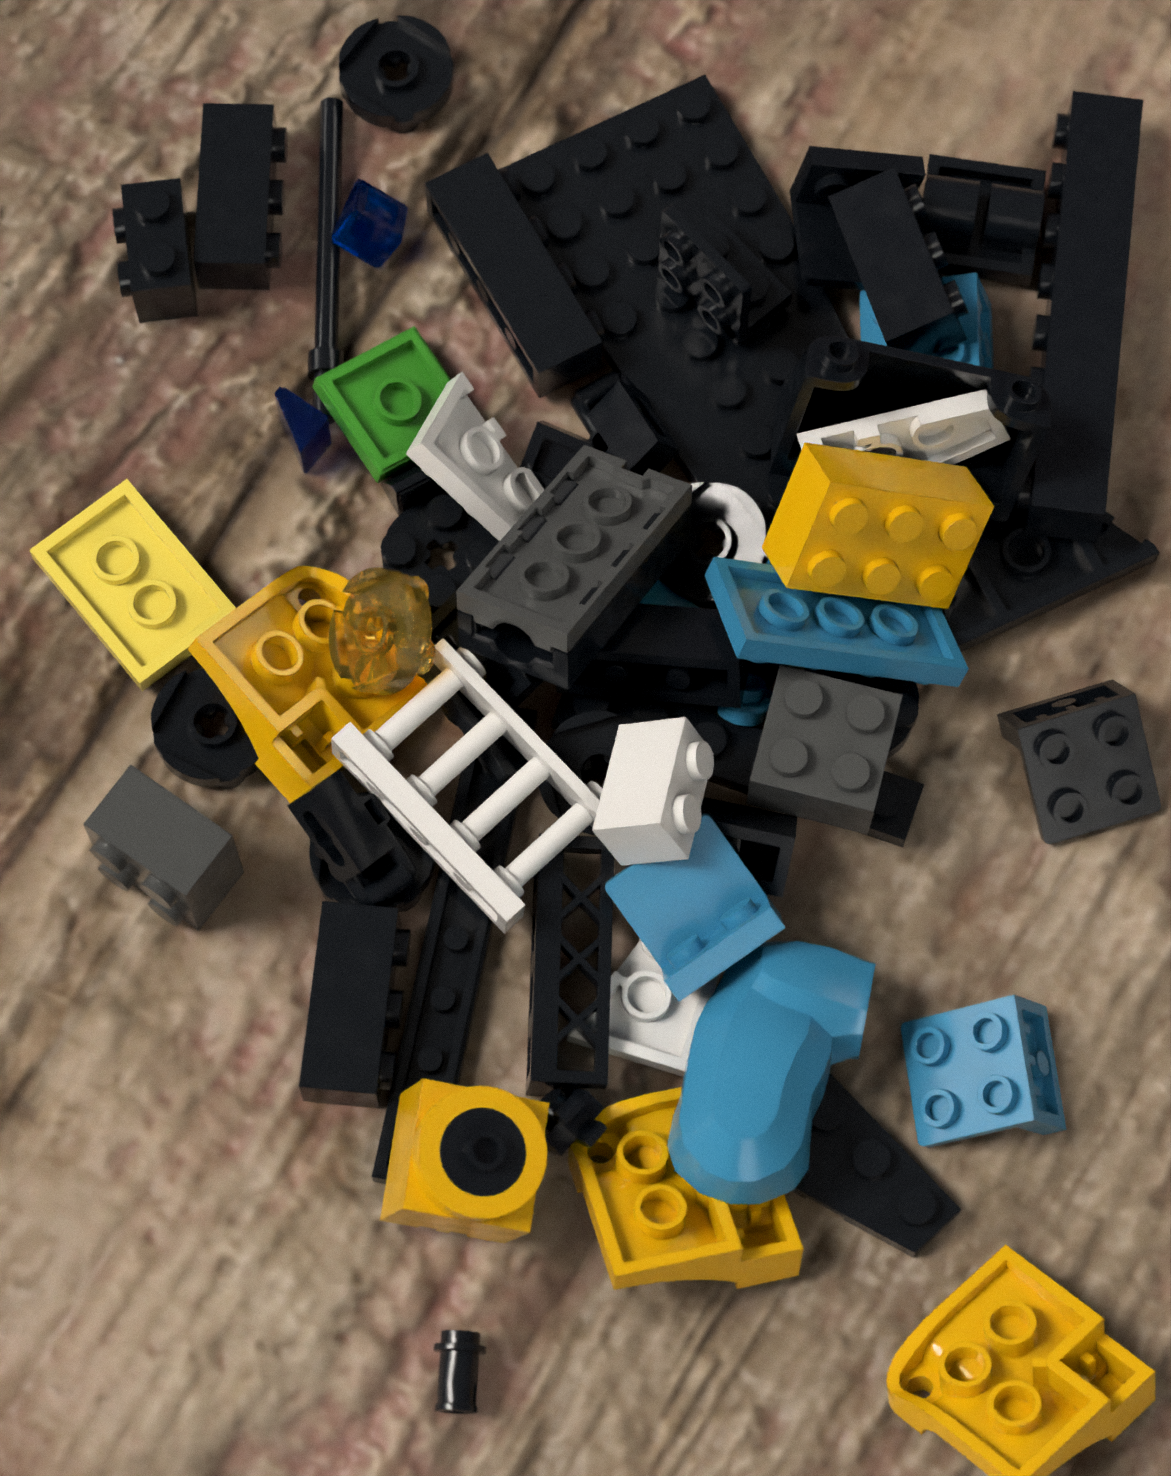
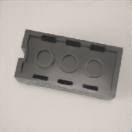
(574, 567)

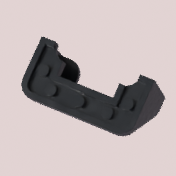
(857, 379)

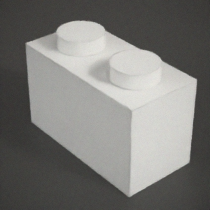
(653, 791)

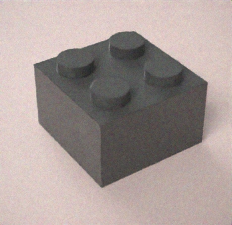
(823, 749)
(163, 849)

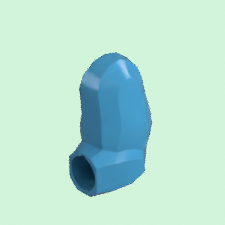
(764, 1068)

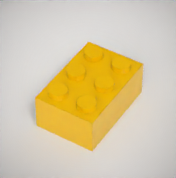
(876, 526)

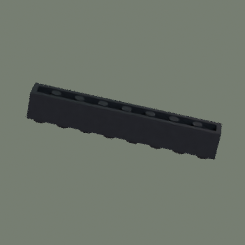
(1083, 312)

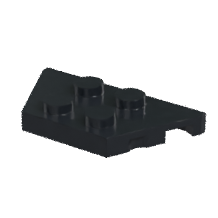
(1026, 575)

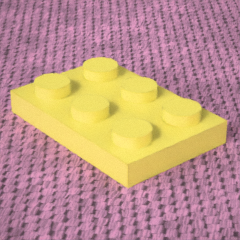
(132, 583)

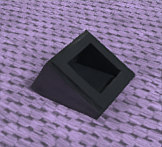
(410, 488)

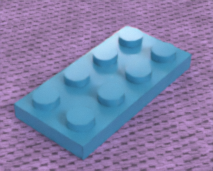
(830, 629)

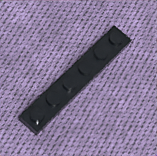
(736, 752)

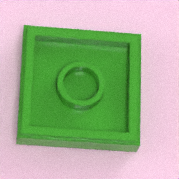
(384, 399)

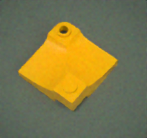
(281, 680)
(658, 1224)
(1017, 1372)

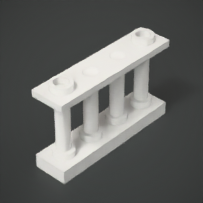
(412, 799)

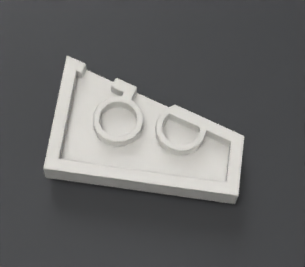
(931, 431)
(471, 463)
(647, 1018)

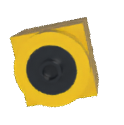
(466, 1160)

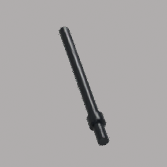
(325, 352)

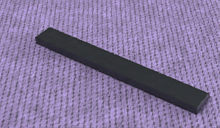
(449, 963)

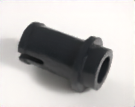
(458, 1371)

